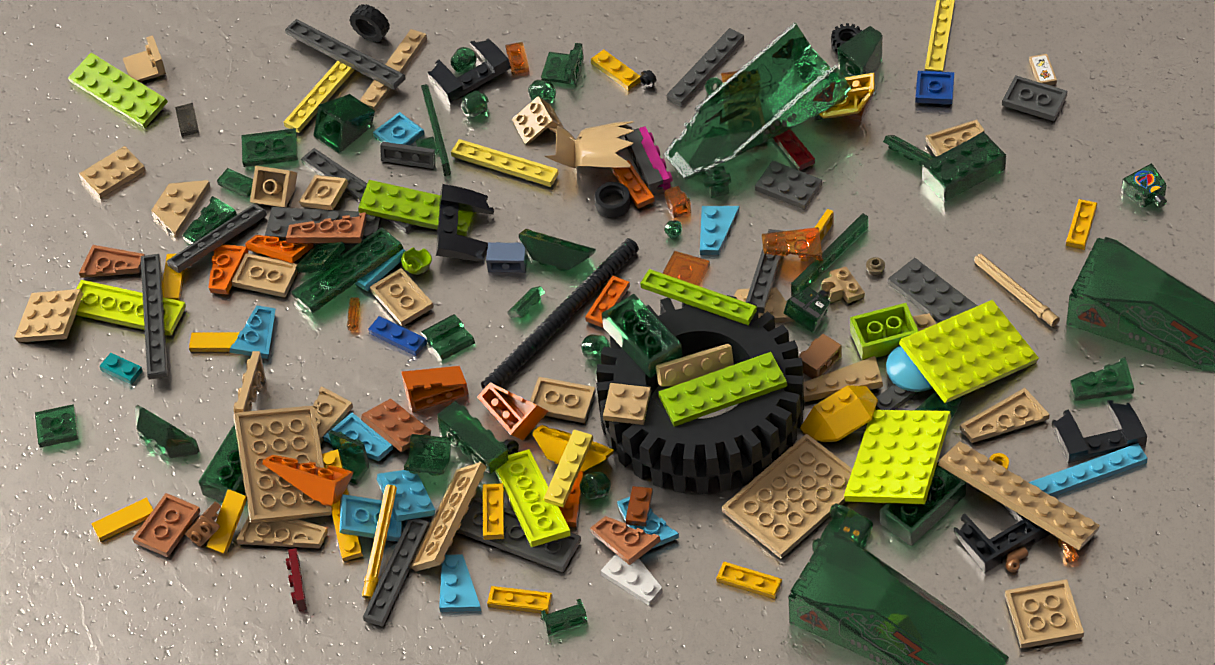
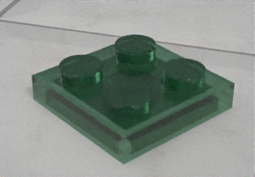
(321, 257)
(56, 426)

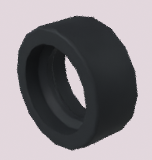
(612, 188)

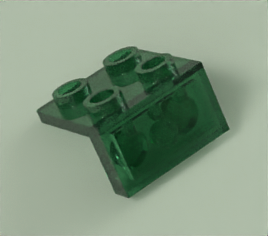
(564, 67)
(352, 454)
(428, 454)

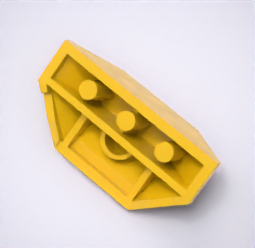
(861, 90)
(840, 414)
(555, 441)

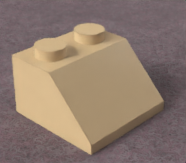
(272, 186)

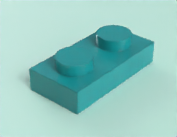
(121, 368)

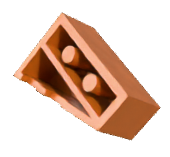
(512, 411)

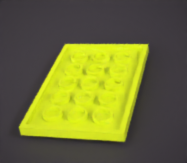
(968, 351)
(898, 457)

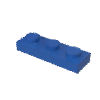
(397, 336)

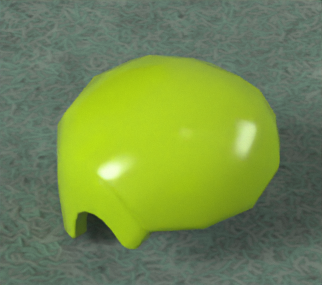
(416, 261)

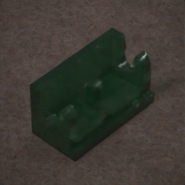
(564, 619)

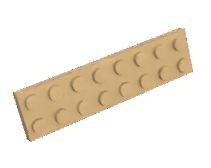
(1019, 495)

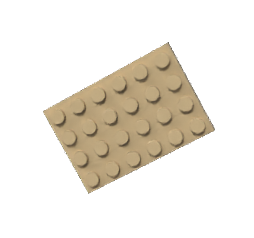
(281, 433)
(791, 496)

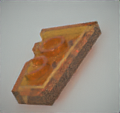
(795, 242)

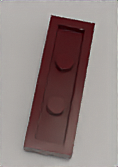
(794, 149)
(295, 580)

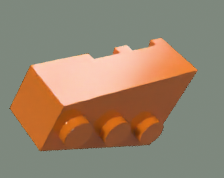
(433, 386)

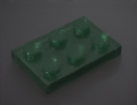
(269, 147)

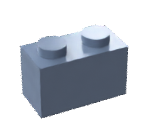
(506, 257)

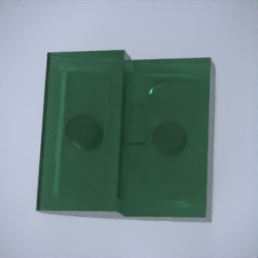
(448, 337)

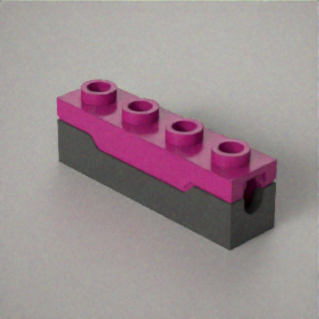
(648, 160)

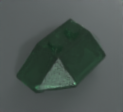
(554, 251)
(163, 436)

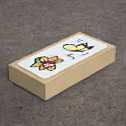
(1043, 69)

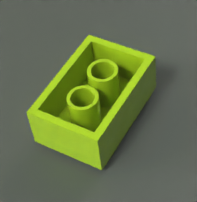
(881, 330)

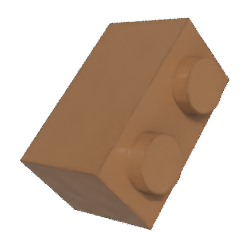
(820, 356)

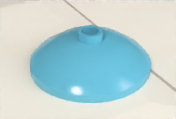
(904, 372)

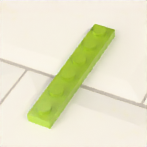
(698, 297)

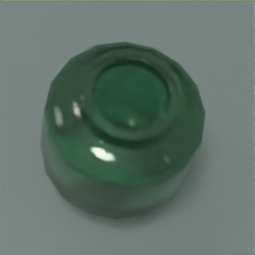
(463, 60)
(543, 89)
(474, 104)
(593, 346)
(595, 485)

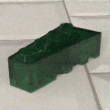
(472, 437)

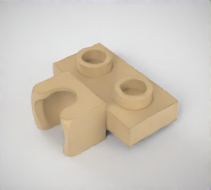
(842, 284)

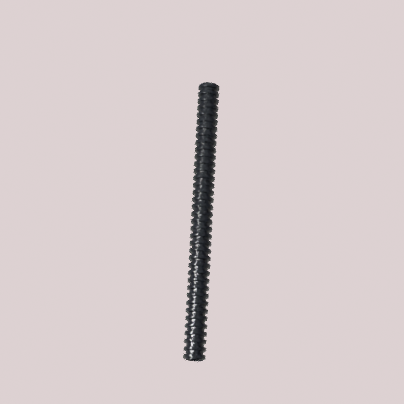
(562, 314)

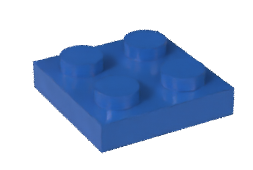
(934, 87)

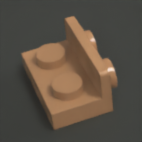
(204, 526)

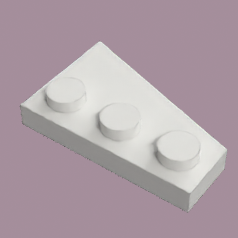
(633, 579)

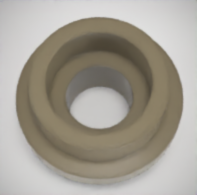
(875, 266)

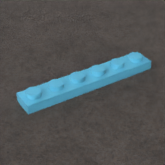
(1092, 470)

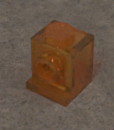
(677, 202)

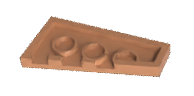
(327, 231)

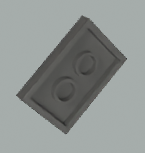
(1034, 98)
(788, 185)

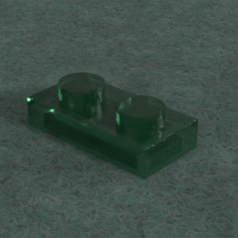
(236, 182)
(532, 297)

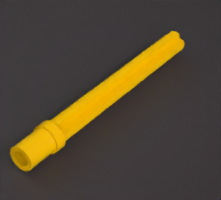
(371, 579)

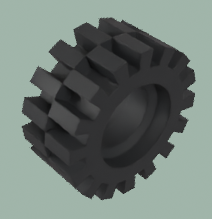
(843, 33)

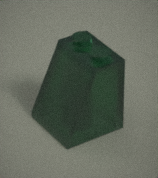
(861, 53)
(342, 121)

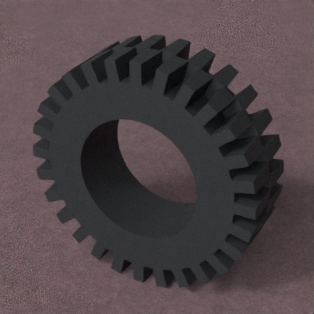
(717, 444)

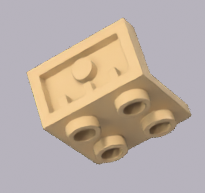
(146, 63)
(535, 119)

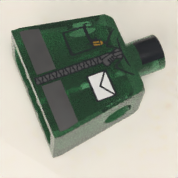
(808, 308)

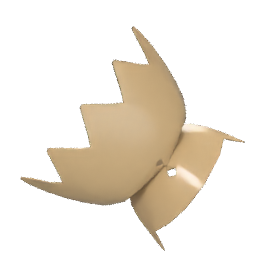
(593, 146)

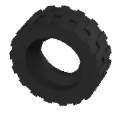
(377, 26)

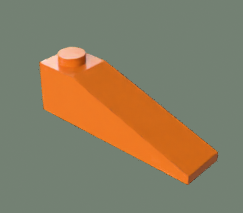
(317, 482)

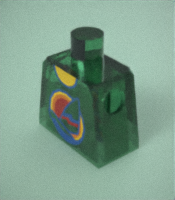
(1145, 187)

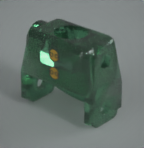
(849, 524)

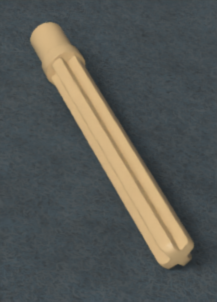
(1018, 291)

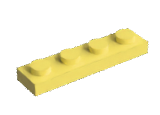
(568, 468)

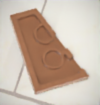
(110, 261)
(623, 540)

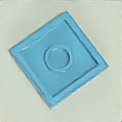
(399, 130)

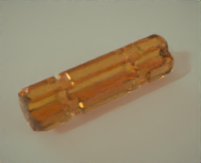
(353, 314)

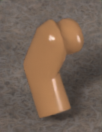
(1013, 558)

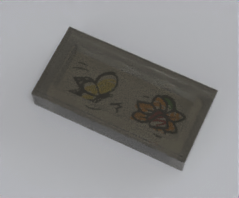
(187, 119)

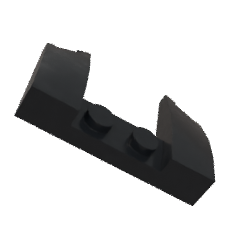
(453, 88)
(448, 242)
(1078, 448)
(989, 552)

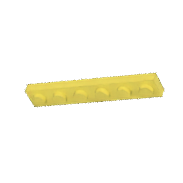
(939, 35)
(318, 95)
(504, 162)

